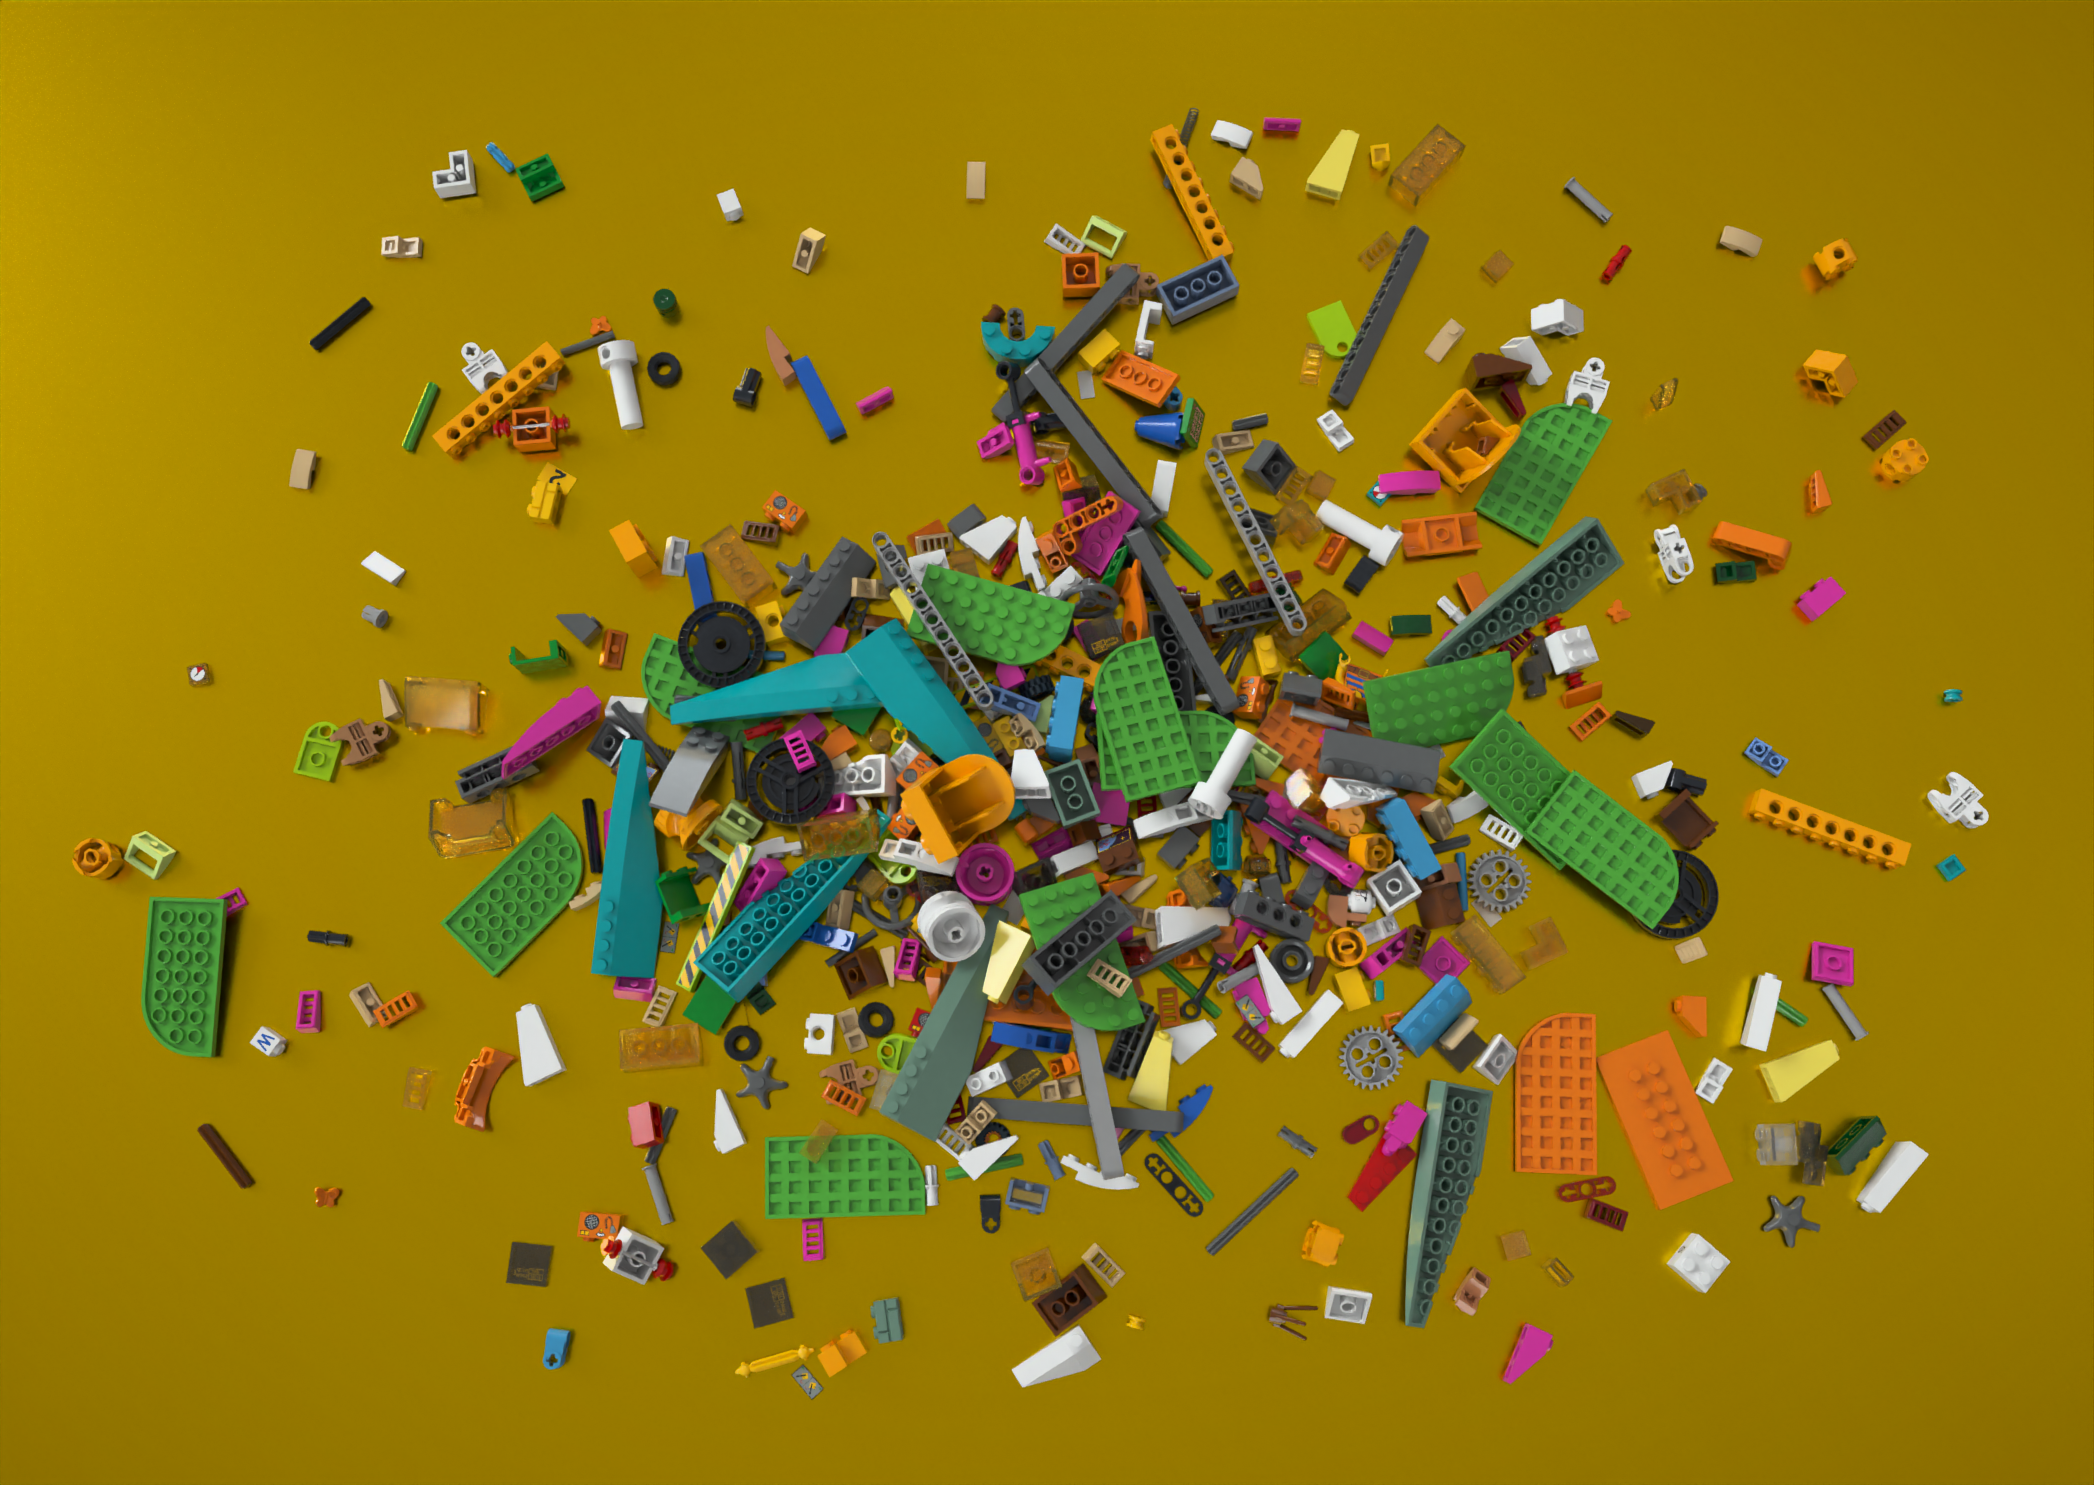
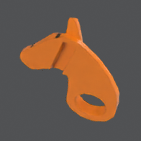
(1129, 587)

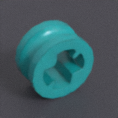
(1953, 695)

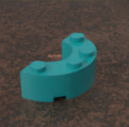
(1018, 352)

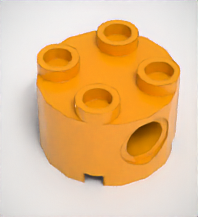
(1835, 258)
(1904, 460)
(1347, 821)
(1371, 851)
(97, 858)
(1345, 947)
(1322, 1244)

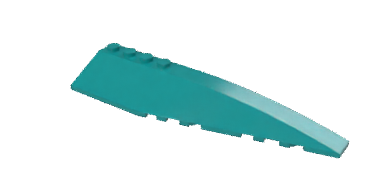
(805, 687)
(918, 695)
(629, 896)
(776, 922)

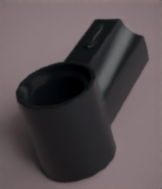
(746, 392)
(1047, 423)
(1679, 781)

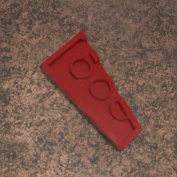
(1378, 1174)

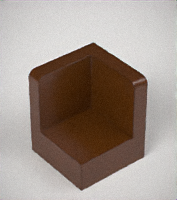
(1084, 832)

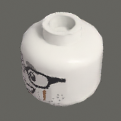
(1361, 901)

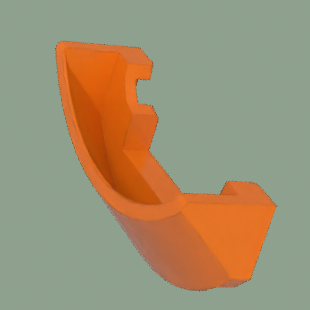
(1191, 958)
(477, 1087)

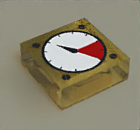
(198, 674)

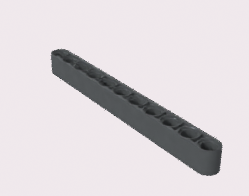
(1379, 315)
(1072, 335)
(1092, 441)
(1181, 622)
(1079, 1114)

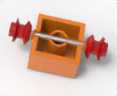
(532, 428)

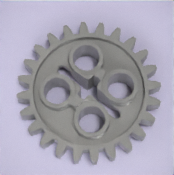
(1511, 893)
(1380, 1073)

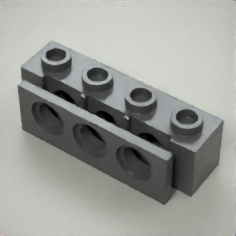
(1235, 609)
(485, 776)
(1273, 917)
(1127, 1042)

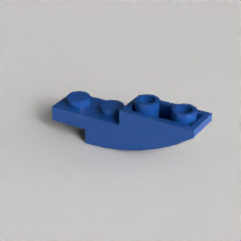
(830, 937)
(1031, 1038)
(1191, 1107)

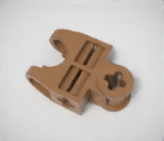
(1141, 286)
(362, 739)
(851, 1077)

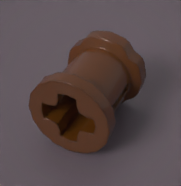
(994, 314)
(1191, 598)

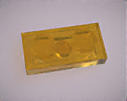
(818, 1141)

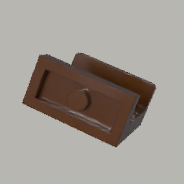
(1686, 821)

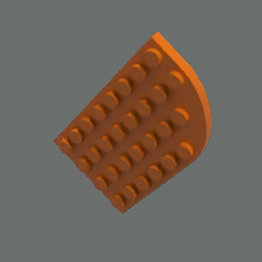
(1300, 745)
(1557, 1097)

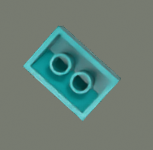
(1227, 841)

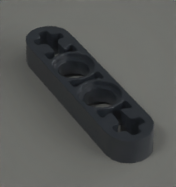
(1171, 1187)

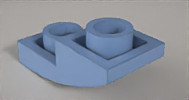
(1765, 757)

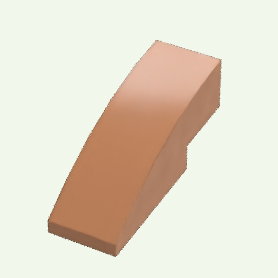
(780, 357)

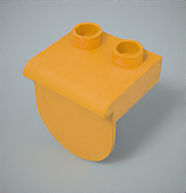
(1452, 440)
(958, 803)

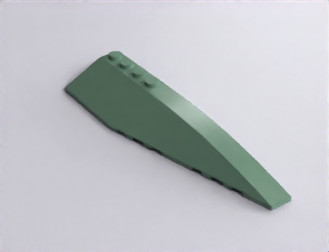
(1535, 593)
(946, 1044)
(1444, 1179)

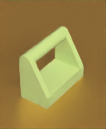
(1108, 227)
(725, 832)
(154, 848)

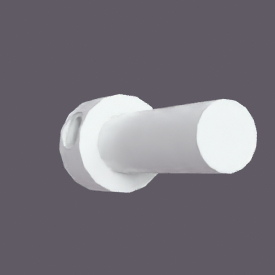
(619, 358)
(1381, 543)
(1212, 796)

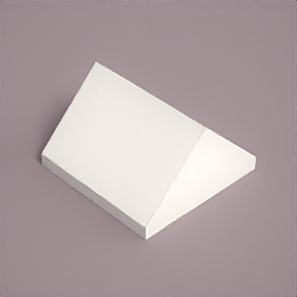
(636, 706)
(1496, 1059)
(1347, 1304)

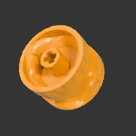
(689, 827)

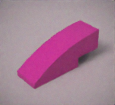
(1409, 482)

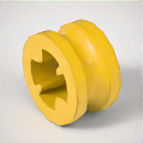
(905, 737)
(1136, 1322)

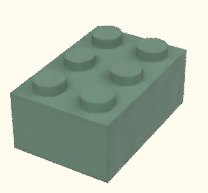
(1072, 794)

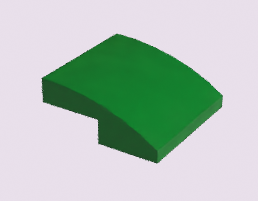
(539, 177)
(1115, 567)
(1323, 656)

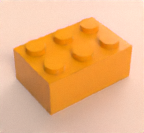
(634, 548)

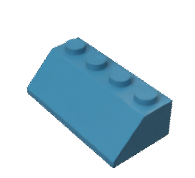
(1433, 1014)

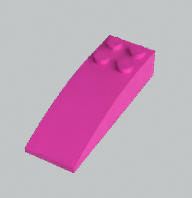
(553, 728)

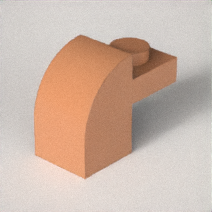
(1337, 912)
(1471, 1291)

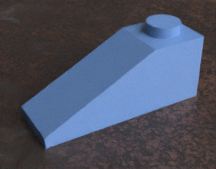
(1011, 703)

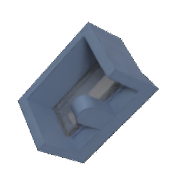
(1027, 1195)

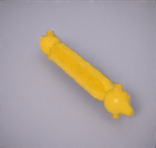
(774, 1361)

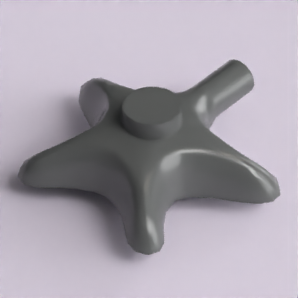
(798, 576)
(707, 864)
(760, 1082)
(1789, 1219)

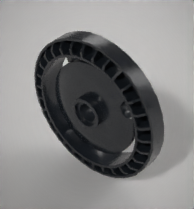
(713, 632)
(787, 796)
(1688, 899)

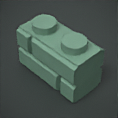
(888, 1320)

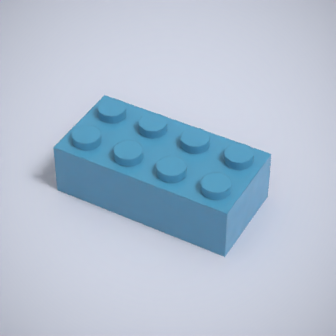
(1064, 719)
(1407, 838)

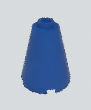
(1162, 429)

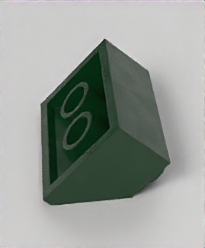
(1855, 1145)

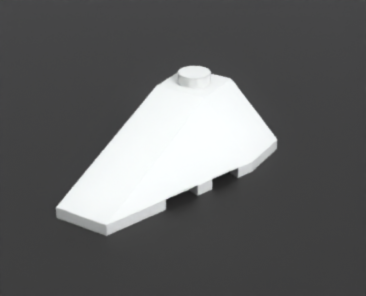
(866, 778)
(1351, 793)
(1279, 999)
(1060, 1358)

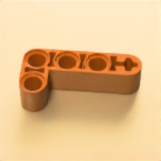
(1088, 520)
(1754, 542)
(1032, 829)

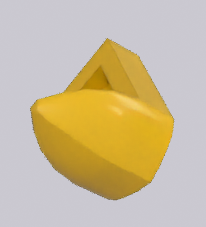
(1380, 156)
(1446, 787)

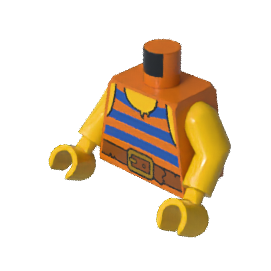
(1352, 677)

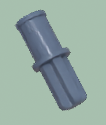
(1051, 1159)

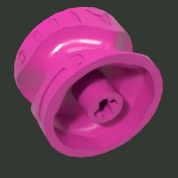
(976, 862)

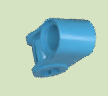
(556, 1345)

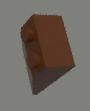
(1494, 371)
(1071, 1302)

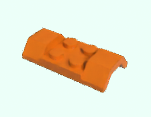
(1440, 534)

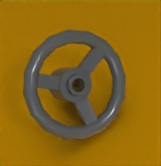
(1090, 597)
(893, 905)

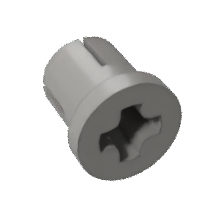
(375, 616)

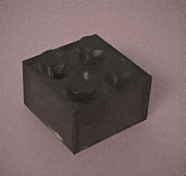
(730, 1249)

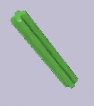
(420, 415)
(1184, 548)
(1189, 988)
(1001, 1163)
(1185, 1168)

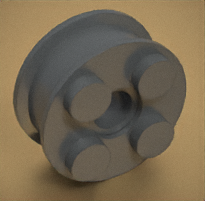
(1300, 952)

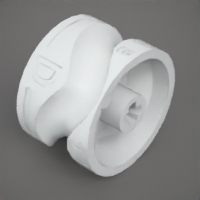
(951, 926)

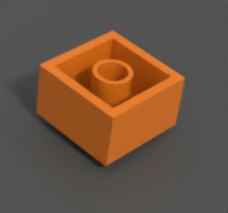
(1080, 274)

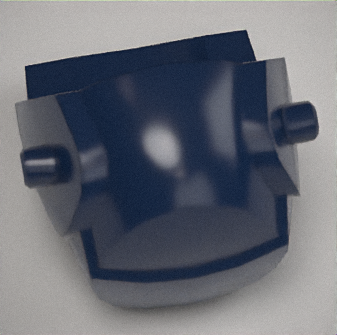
(1227, 889)

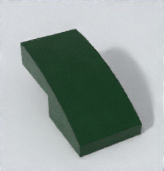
(1735, 572)
(1410, 624)
(760, 998)

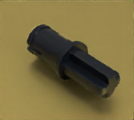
(328, 938)

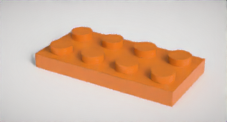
(1140, 378)

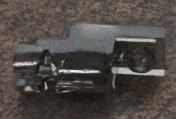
(1536, 668)
(1812, 1153)

